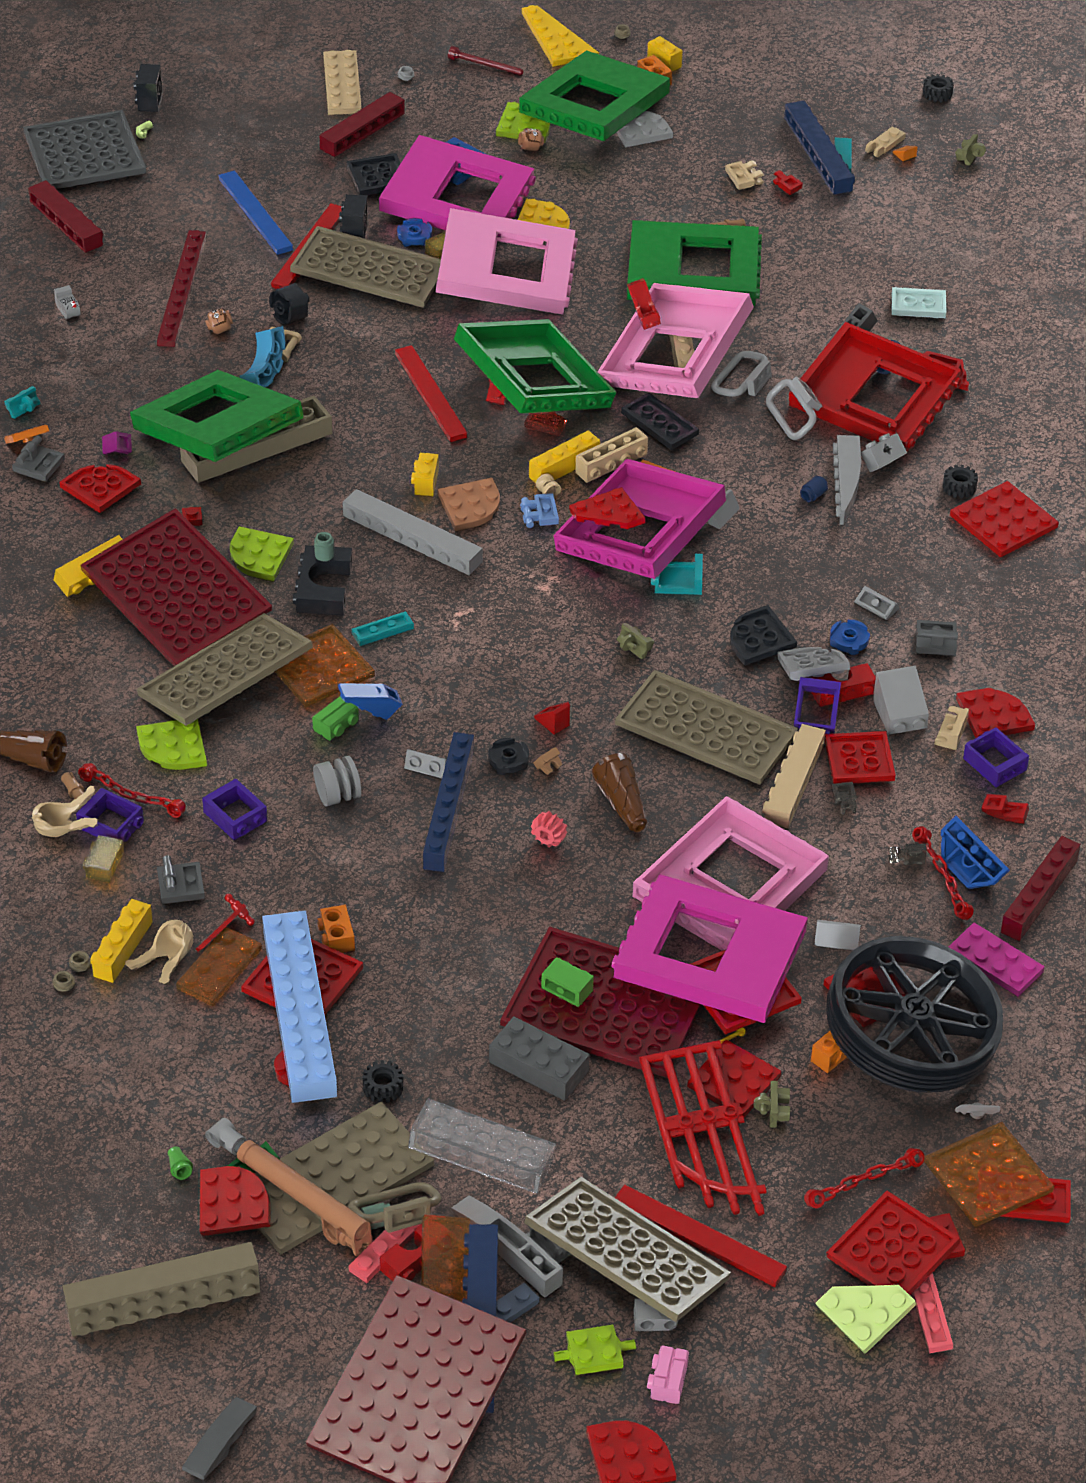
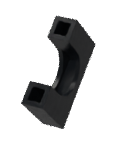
(316, 598)

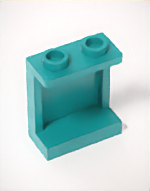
(680, 577)

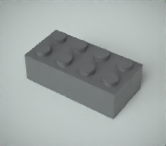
(539, 1058)

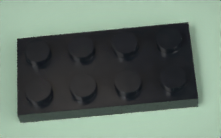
(660, 421)

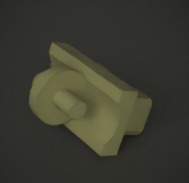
(970, 150)
(633, 640)
(777, 1095)

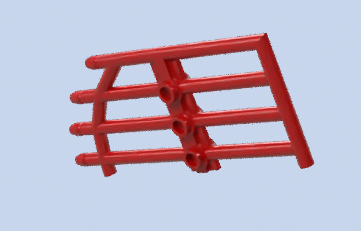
(707, 1120)

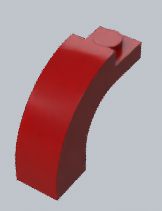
(643, 304)

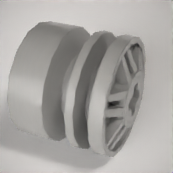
(341, 779)

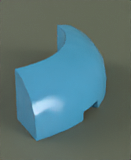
(268, 357)

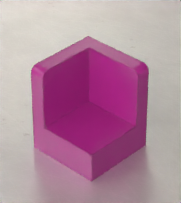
(117, 442)

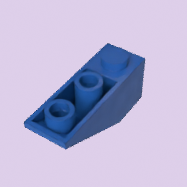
(374, 698)

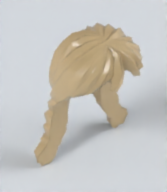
(53, 818)
(172, 940)

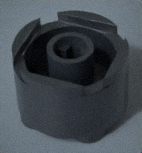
(289, 304)

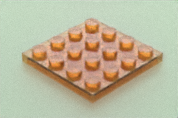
(324, 666)
(988, 1174)

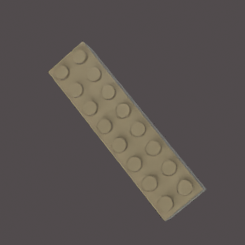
(314, 425)
(161, 1289)

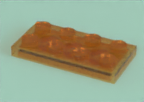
(219, 966)
(444, 1254)

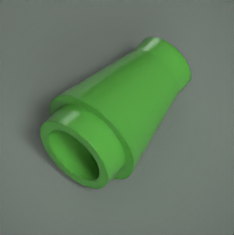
(180, 1165)

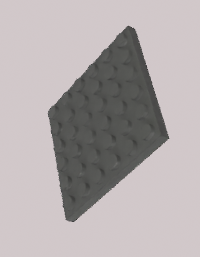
(84, 149)

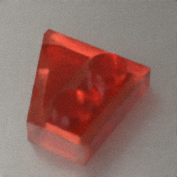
(546, 422)

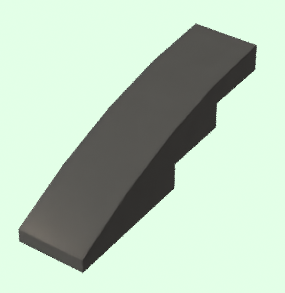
(218, 1438)

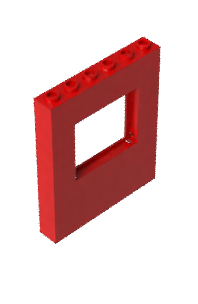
(848, 365)

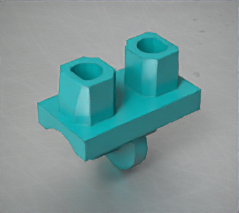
(22, 402)

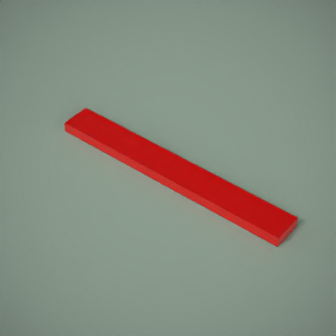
(328, 220)
(431, 393)
(704, 1237)

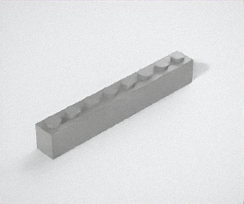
(412, 532)

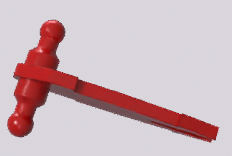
(239, 909)

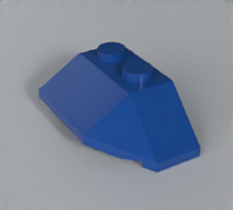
(969, 857)

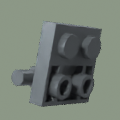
(38, 460)
(936, 637)
(180, 881)

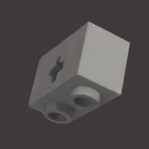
(884, 452)

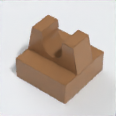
(548, 758)

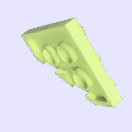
(866, 1311)

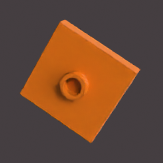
(26, 435)

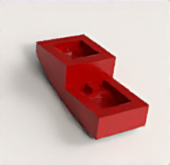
(1000, 808)

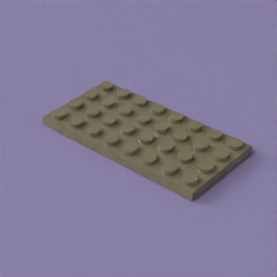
(368, 266)
(224, 669)
(706, 726)
(347, 1163)
(628, 1248)

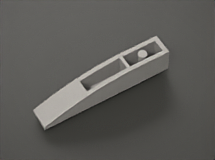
(847, 473)
(515, 1247)

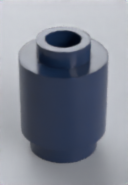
(814, 488)

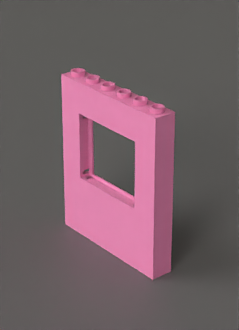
(470, 257)
(683, 312)
(797, 860)

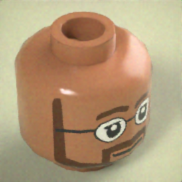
(530, 139)
(219, 321)

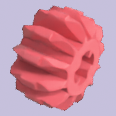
(549, 829)

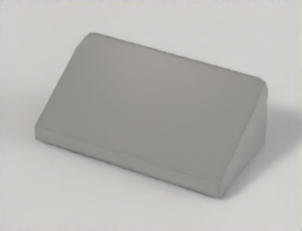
(725, 512)
(876, 603)
(837, 935)

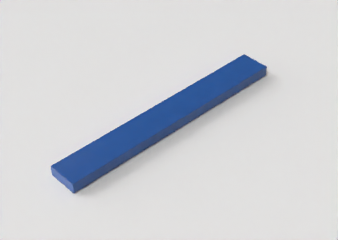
(256, 212)

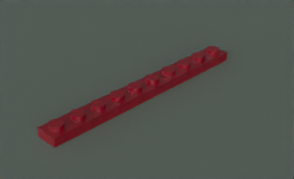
(181, 288)

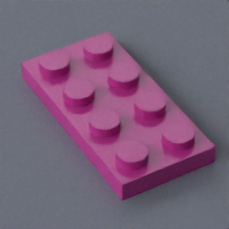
(998, 959)

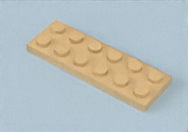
(342, 82)

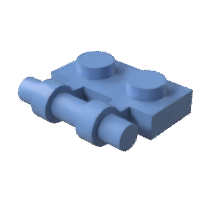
(545, 511)

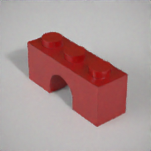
(859, 684)
(402, 1261)

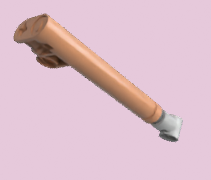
(338, 1221)

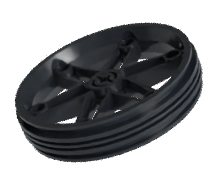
(914, 1014)

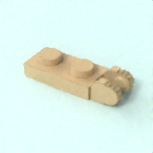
(885, 141)

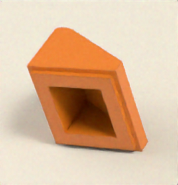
(906, 152)

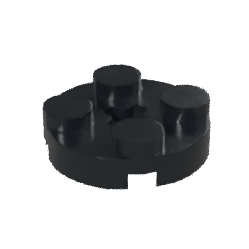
(519, 756)

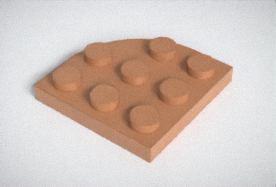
(470, 503)

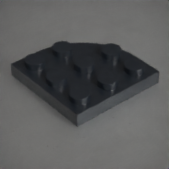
(373, 173)
(759, 635)

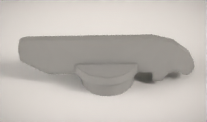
(977, 1110)

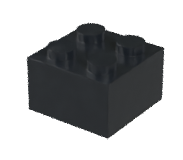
(148, 87)
(354, 215)

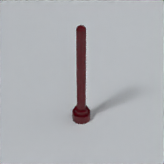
(454, 53)

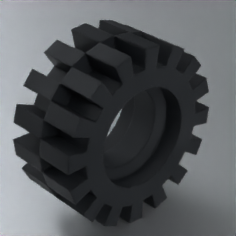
(938, 88)
(964, 488)
(383, 1071)

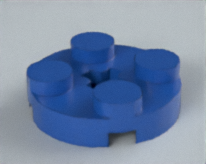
(407, 235)
(854, 644)

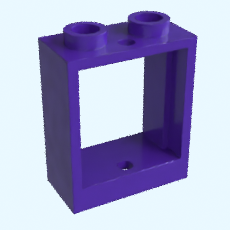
(818, 686)
(1015, 765)
(226, 795)
(107, 800)

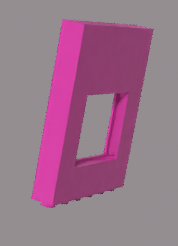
(429, 168)
(658, 493)
(750, 967)

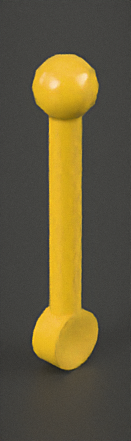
(740, 1032)

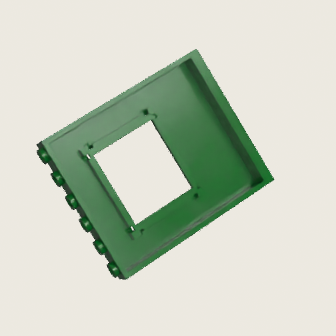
(634, 86)
(658, 255)
(528, 342)
(254, 417)

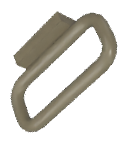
(402, 1214)

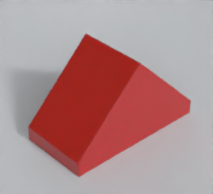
(555, 717)

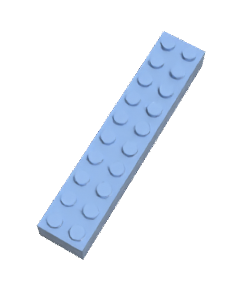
(299, 1007)

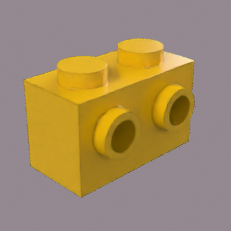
(665, 52)
(426, 474)

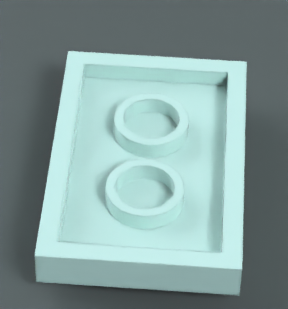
(919, 302)

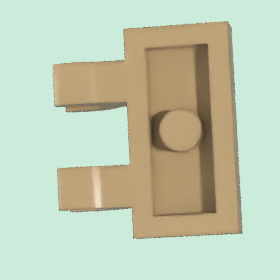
(743, 175)

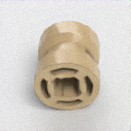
(547, 484)

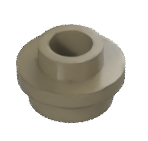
(622, 31)
(79, 961)
(63, 981)

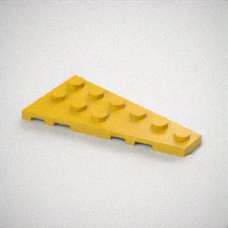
(554, 38)

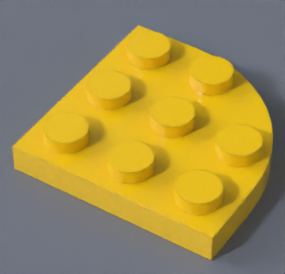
(544, 213)

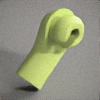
(141, 130)

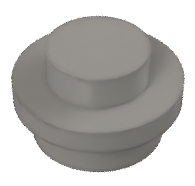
(405, 73)

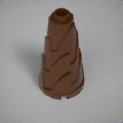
(37, 749)
(620, 787)

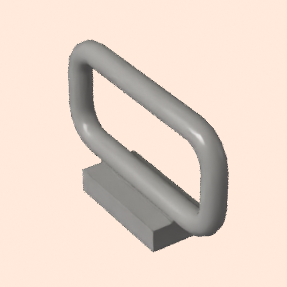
(753, 382)
(806, 399)

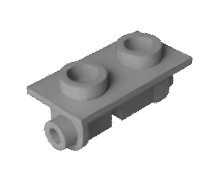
(424, 763)
(548, 1246)

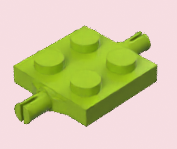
(594, 1349)

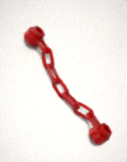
(174, 808)
(962, 909)
(908, 1157)

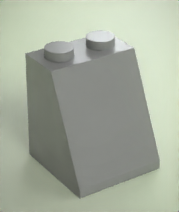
(900, 700)

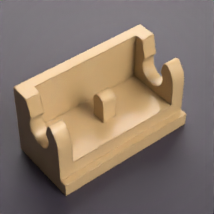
(952, 728)

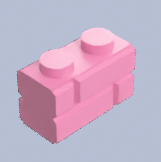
(669, 1374)

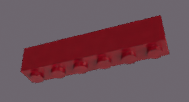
(362, 124)
(66, 216)
(1040, 888)

